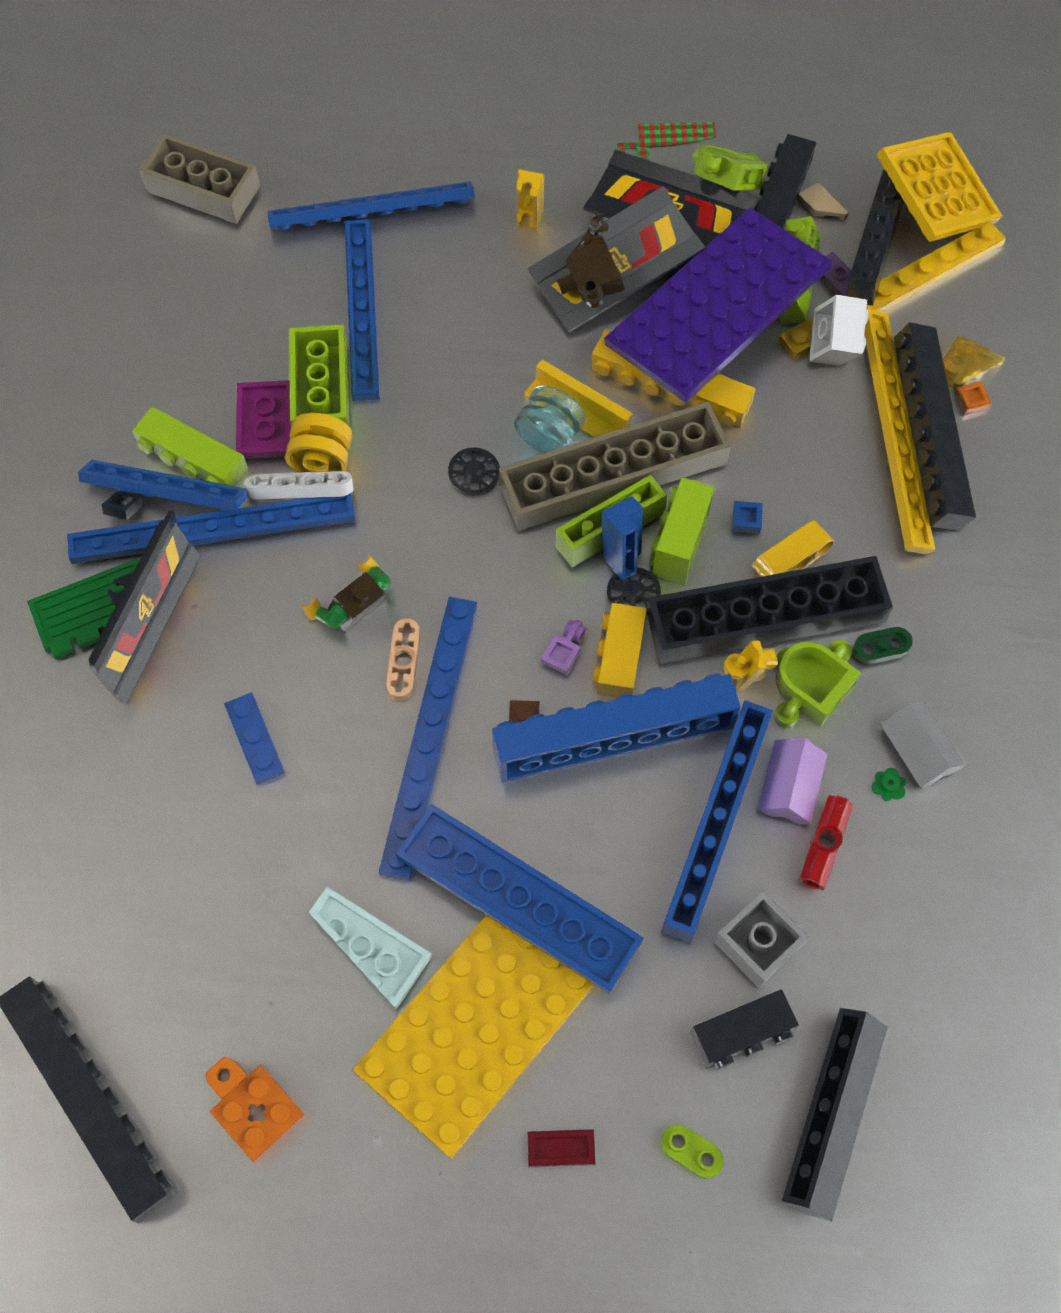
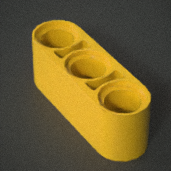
(794, 551)

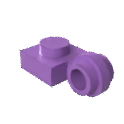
(563, 652)

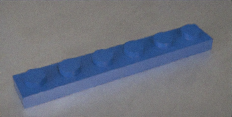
(163, 485)

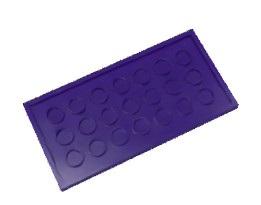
(717, 304)

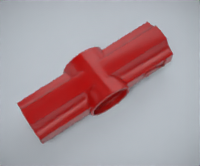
(821, 858)

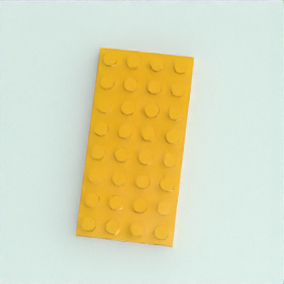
(471, 1033)

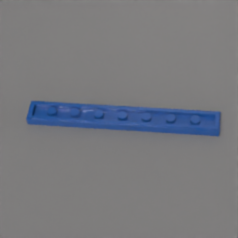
(361, 311)

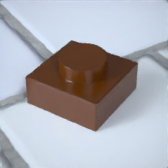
(521, 710)

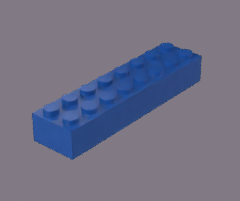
(615, 727)

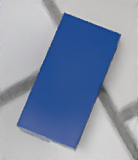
(622, 536)

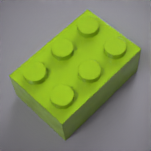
(681, 530)

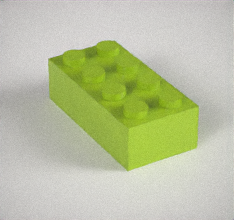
(319, 371)

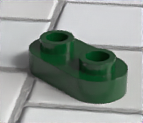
(880, 644)

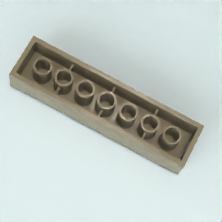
(607, 464)

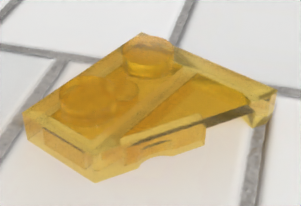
(968, 362)

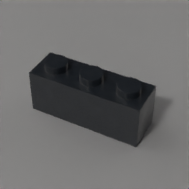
(744, 1030)

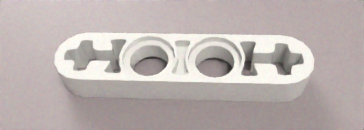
(299, 485)

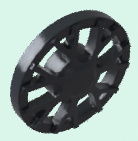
(473, 471)
(633, 590)

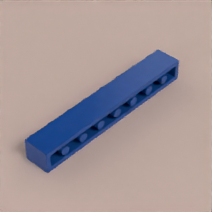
(716, 822)

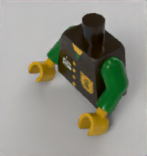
(355, 600)

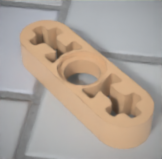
(409, 670)

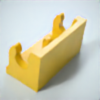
(530, 197)

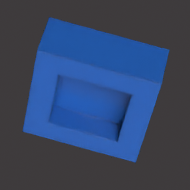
(747, 517)

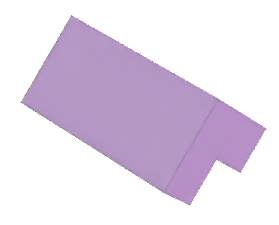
(793, 780)

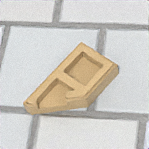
(821, 202)

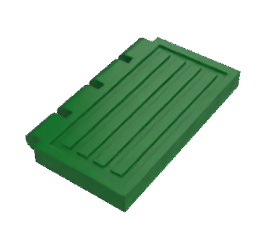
(77, 611)

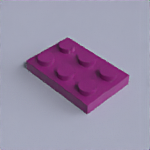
(263, 419)

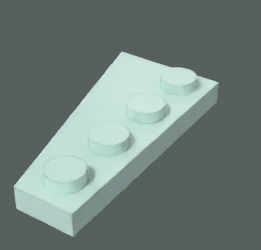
(374, 947)

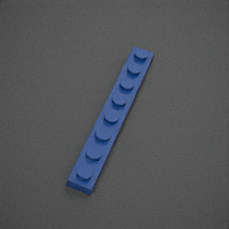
(361, 206)

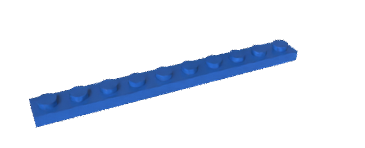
(214, 527)
(429, 732)

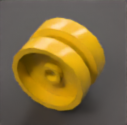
(318, 443)

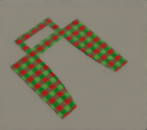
(668, 135)

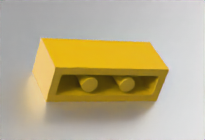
(619, 650)

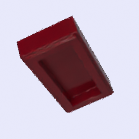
(561, 1148)

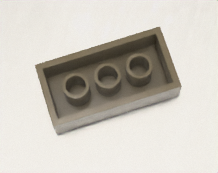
(200, 178)

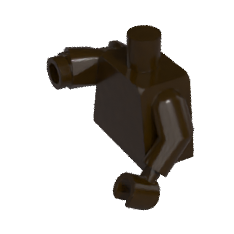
(592, 267)

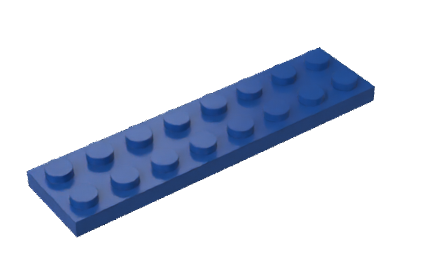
(520, 898)

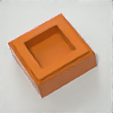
(972, 398)

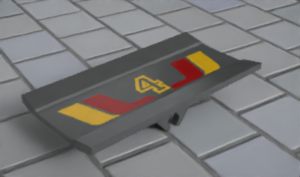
(644, 244)

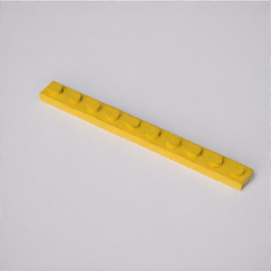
(911, 279)
(898, 435)

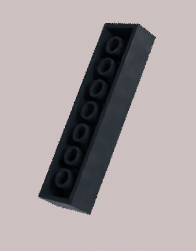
(768, 609)

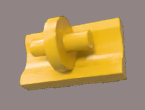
(750, 664)

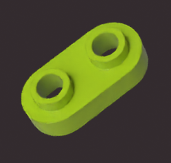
(690, 1154)

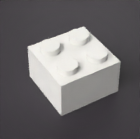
(838, 330)

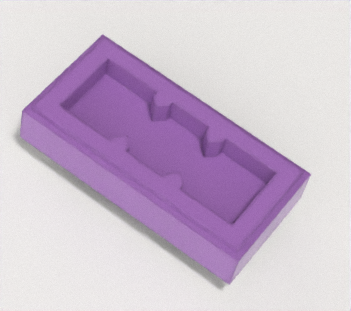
(838, 276)

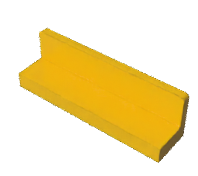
(601, 413)

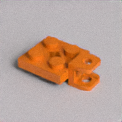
(239, 1094)

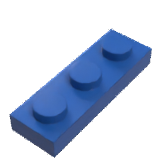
(254, 738)

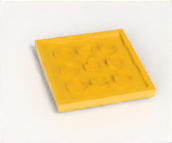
(939, 186)

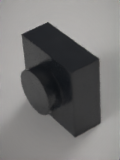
(122, 505)

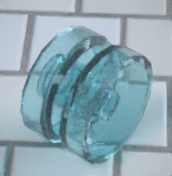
(549, 419)

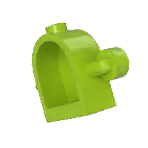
(729, 167)
(813, 680)

